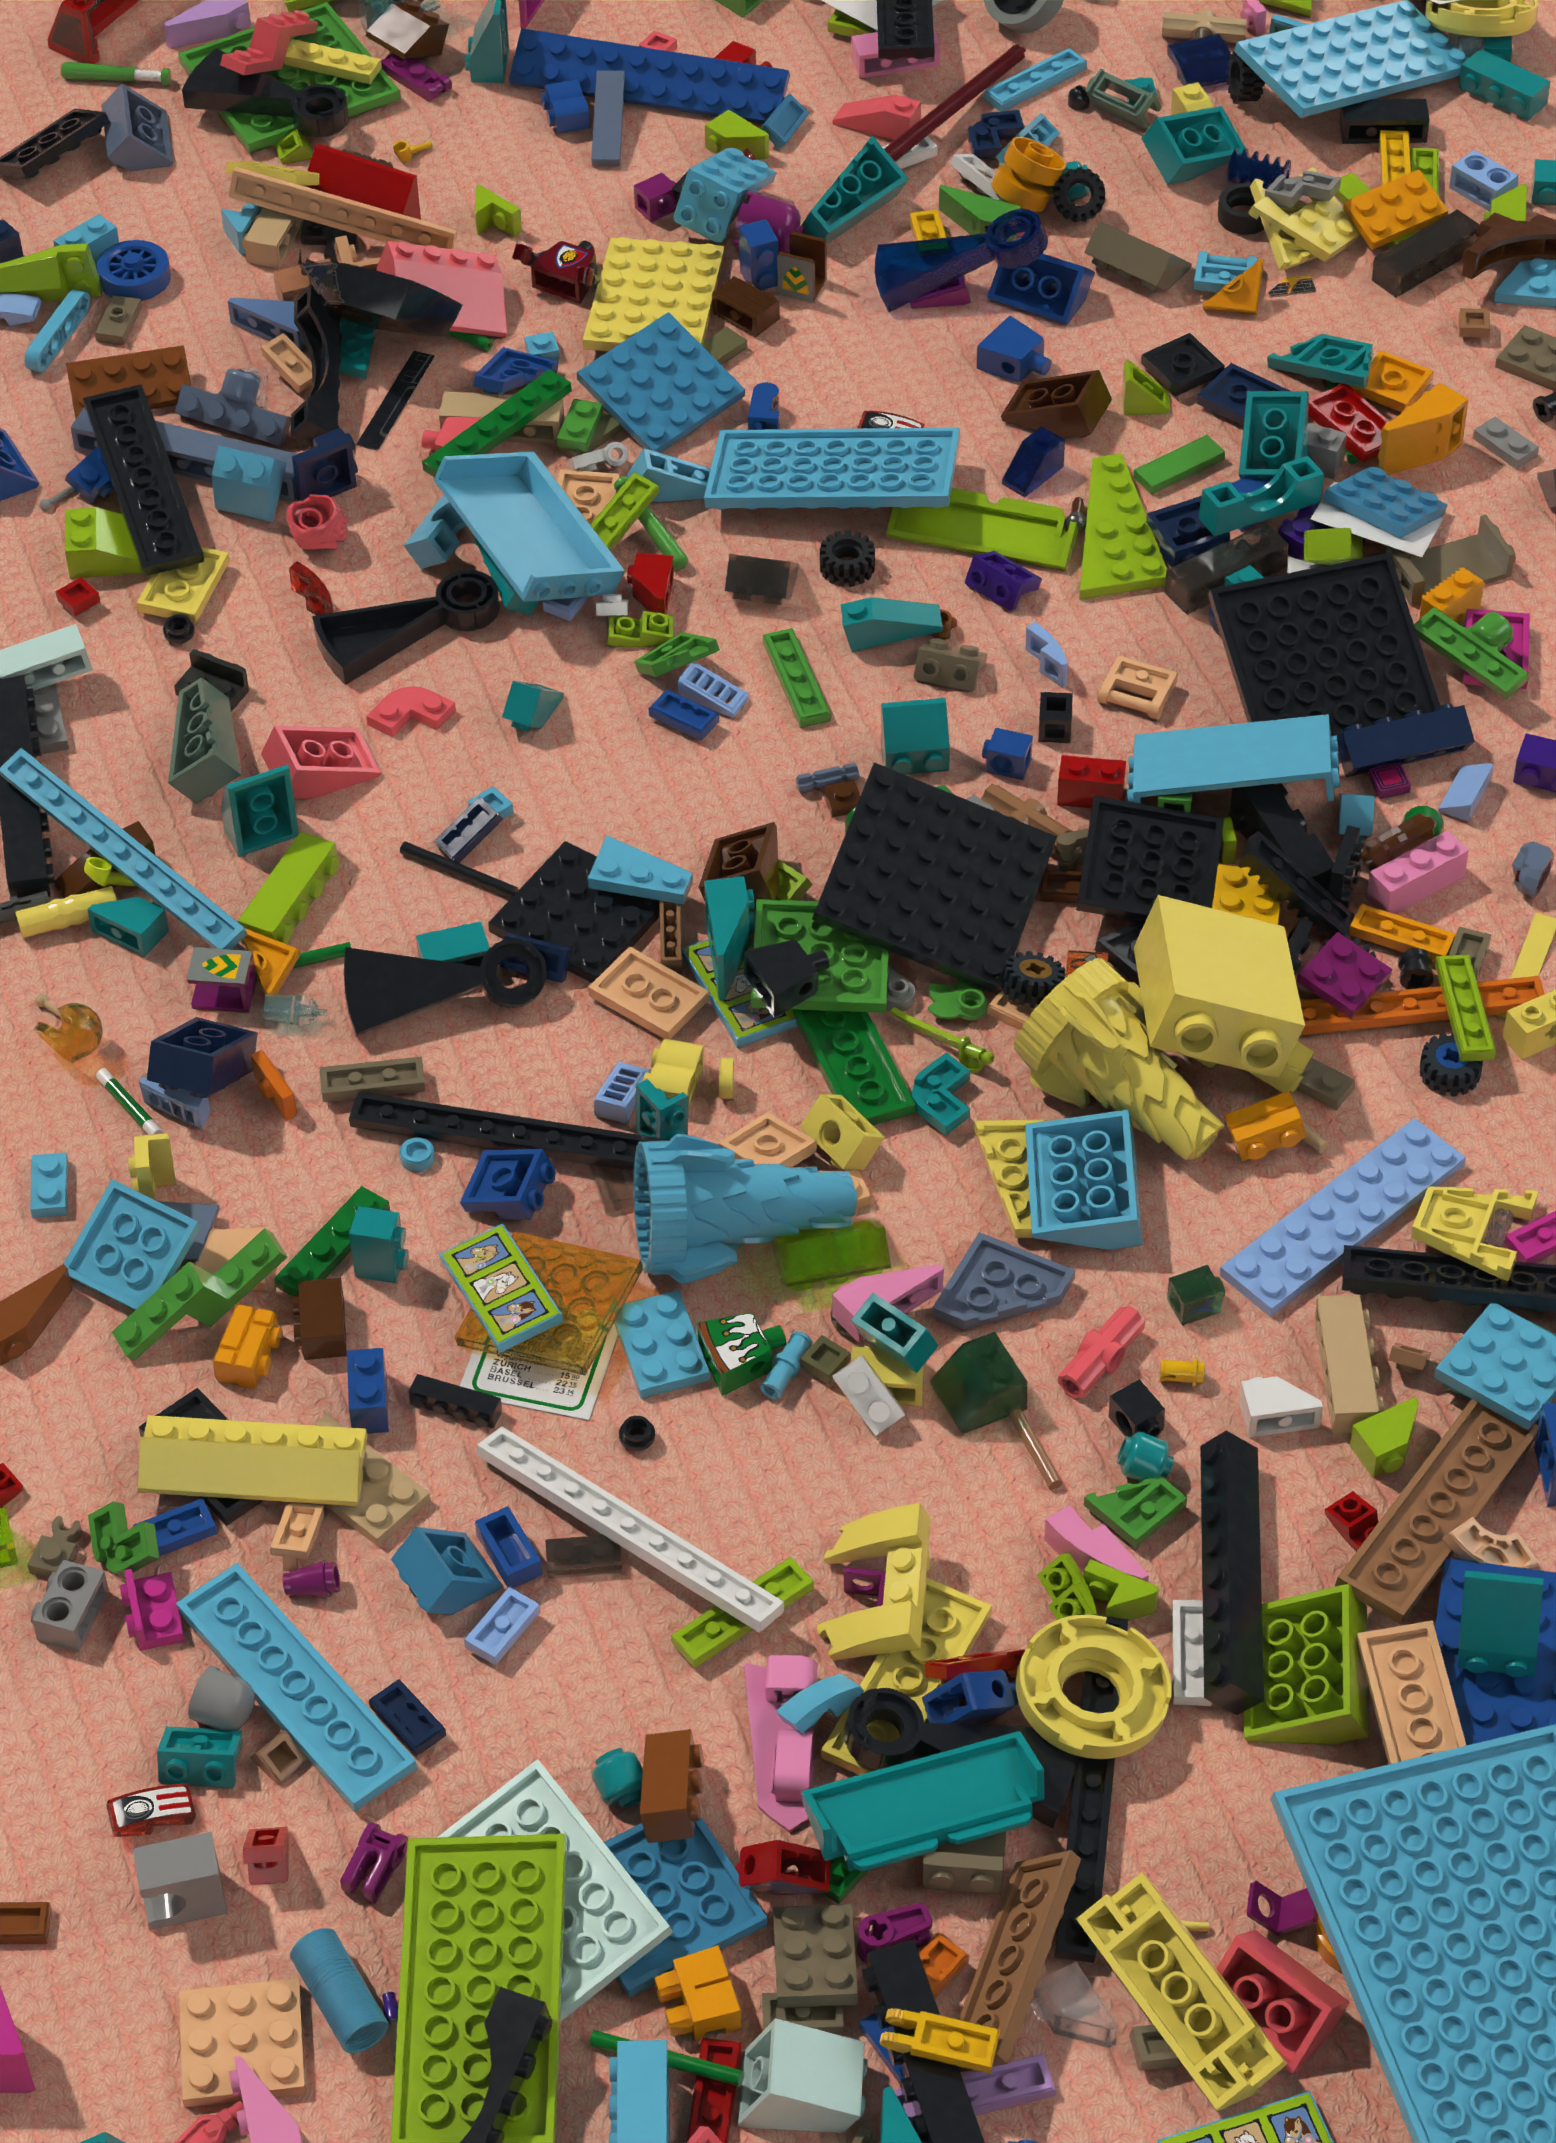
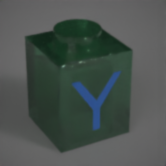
(1195, 1294)

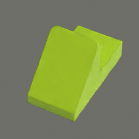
(496, 211)
(1331, 546)
(1126, 1594)

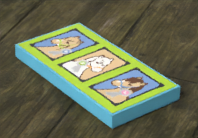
(735, 1012)
(501, 1288)
(1283, 2121)

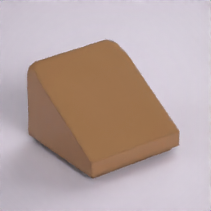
(279, 1757)

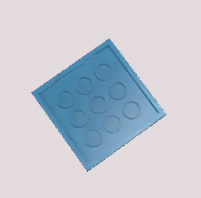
(660, 384)
(694, 1893)

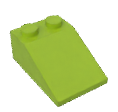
(98, 544)

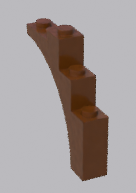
(1508, 241)

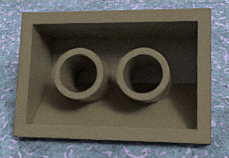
(1135, 258)

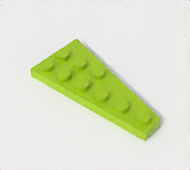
(1118, 542)

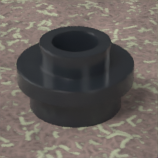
(178, 629)
(637, 1425)

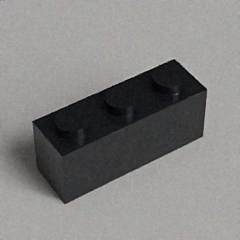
(1364, 120)

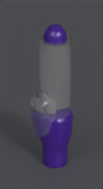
(390, 2012)

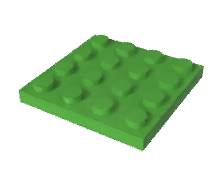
(856, 969)

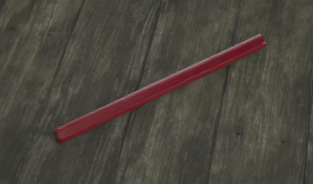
(955, 102)

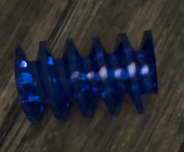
(1248, 169)

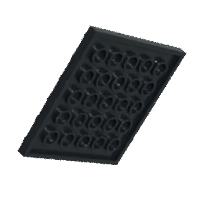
(1325, 645)
(935, 878)

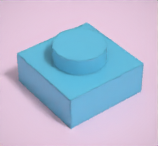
(542, 345)
(496, 801)

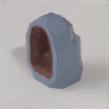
(1532, 867)

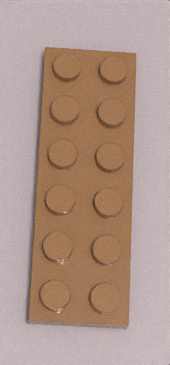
(1019, 1947)

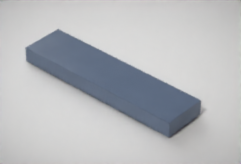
(608, 118)

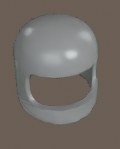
(221, 1700)

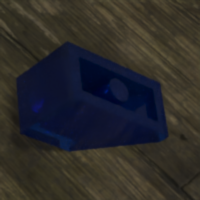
(1035, 461)

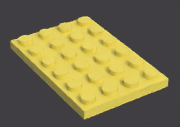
(648, 280)

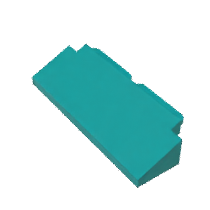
(926, 1803)

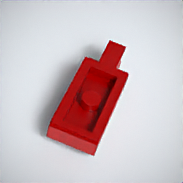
(985, 1661)

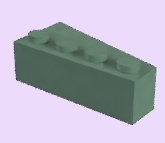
(203, 742)

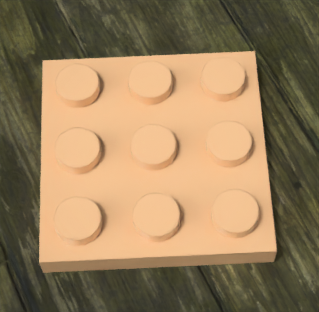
(246, 2021)

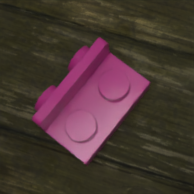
(154, 1610)

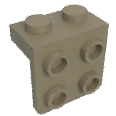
(967, 1866)

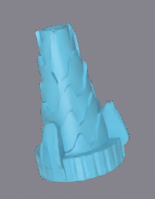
(704, 1203)

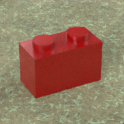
(1089, 777)

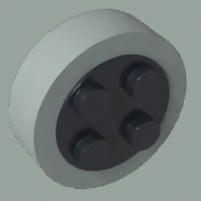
(1023, 15)

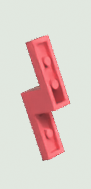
(269, 43)

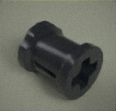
(1545, 407)

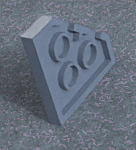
(1000, 1283)

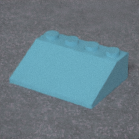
(1085, 1181)

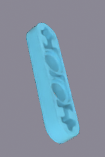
(57, 330)

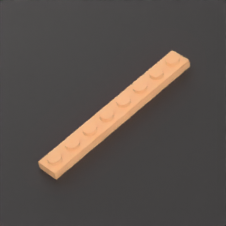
(336, 211)

